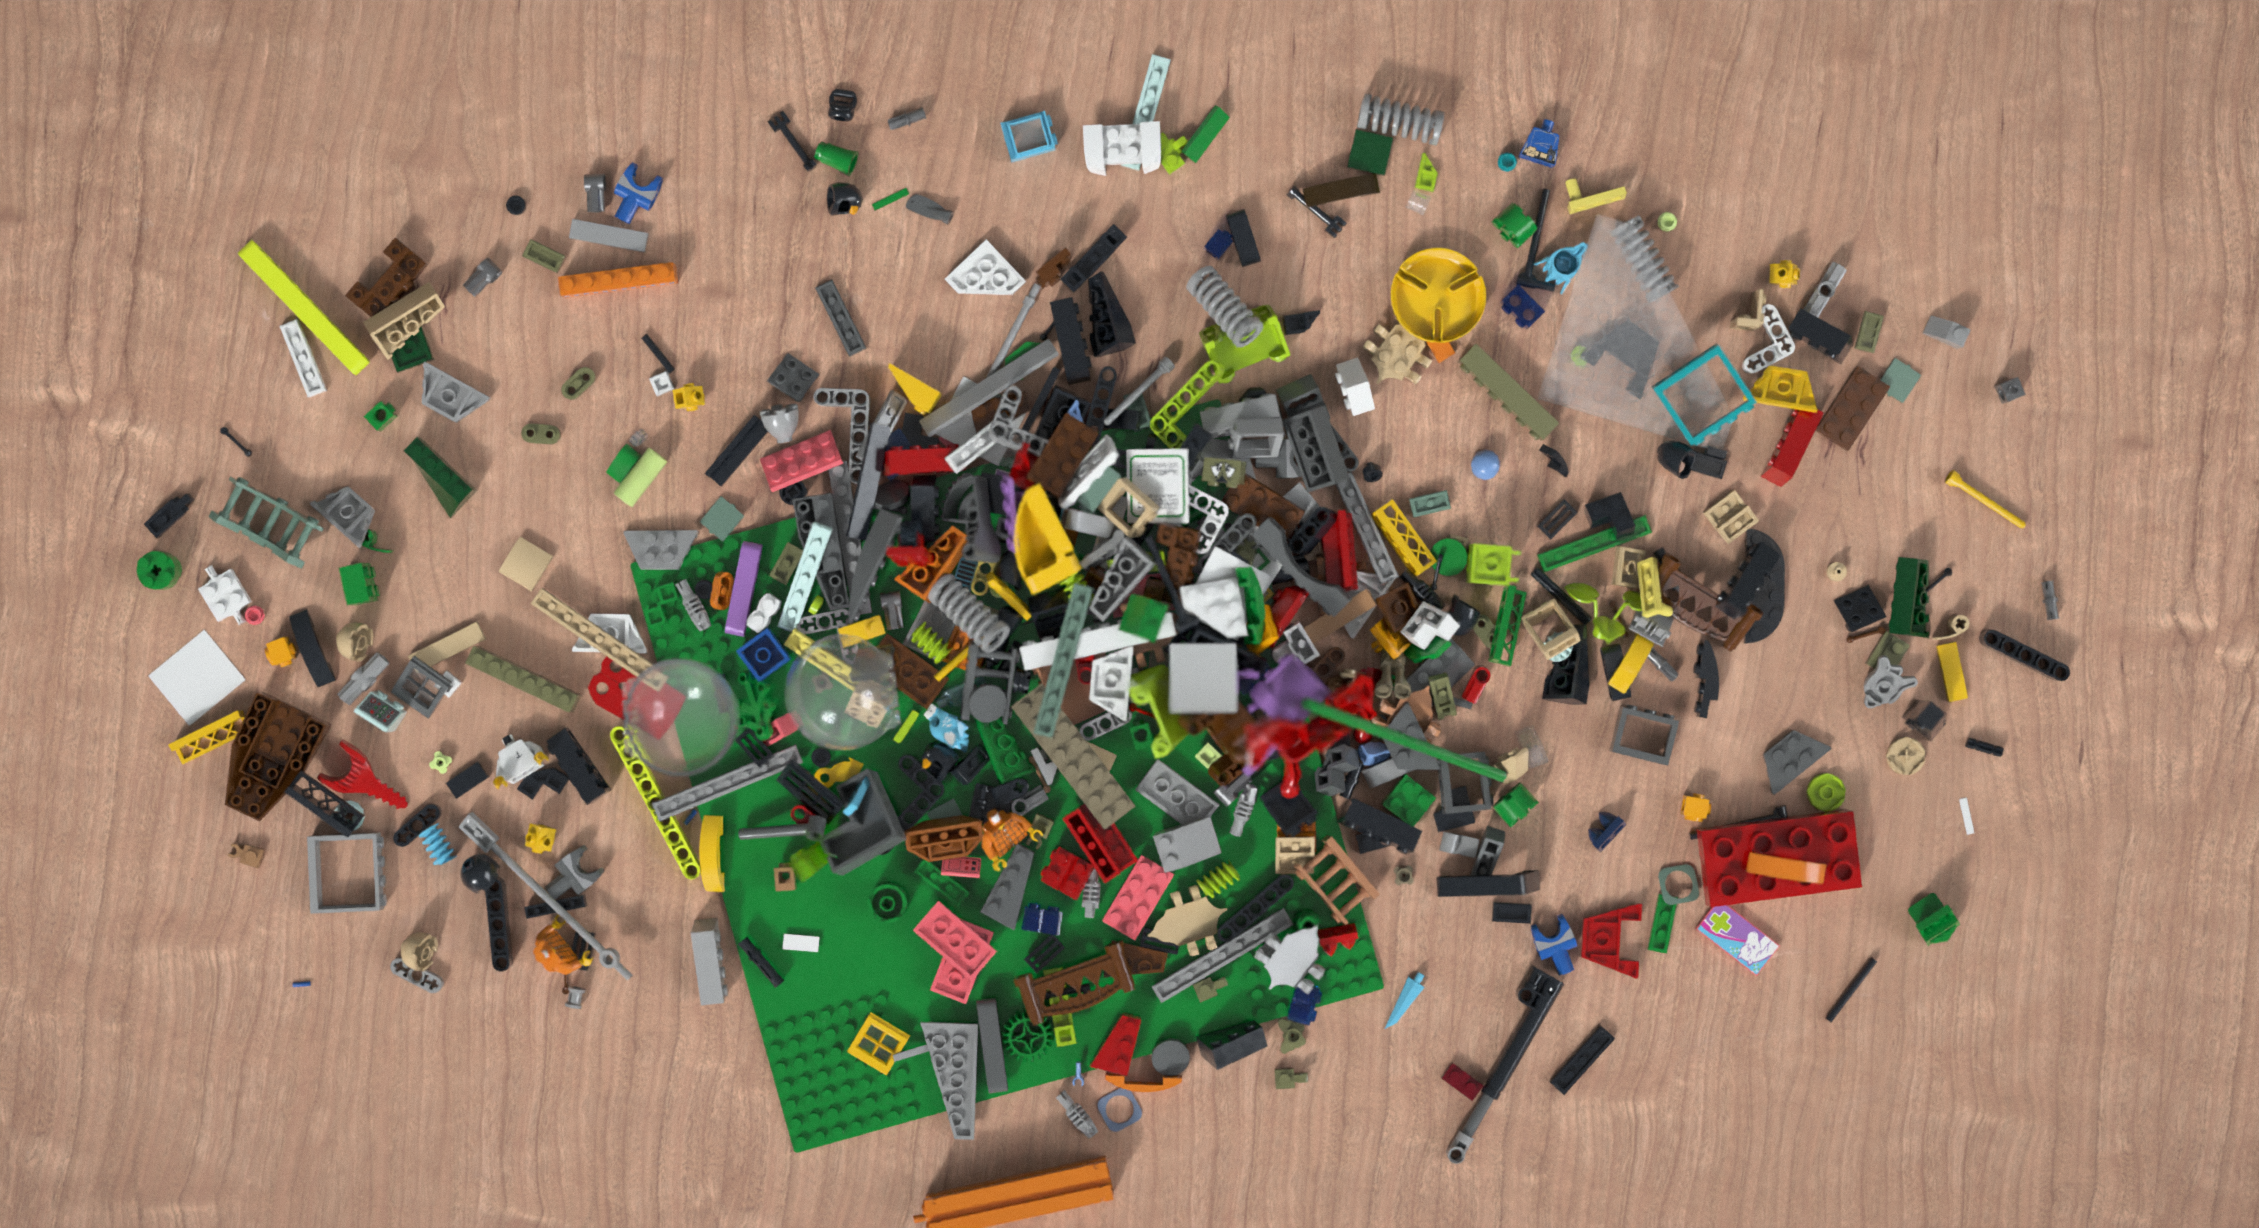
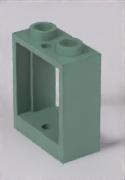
(1098, 490)

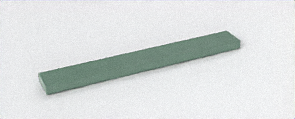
(1063, 660)

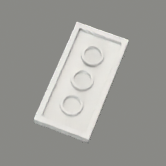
(1091, 468)

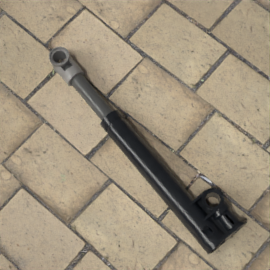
(1543, 993)

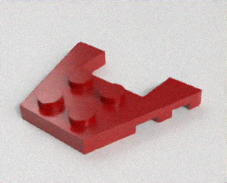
(1602, 939)

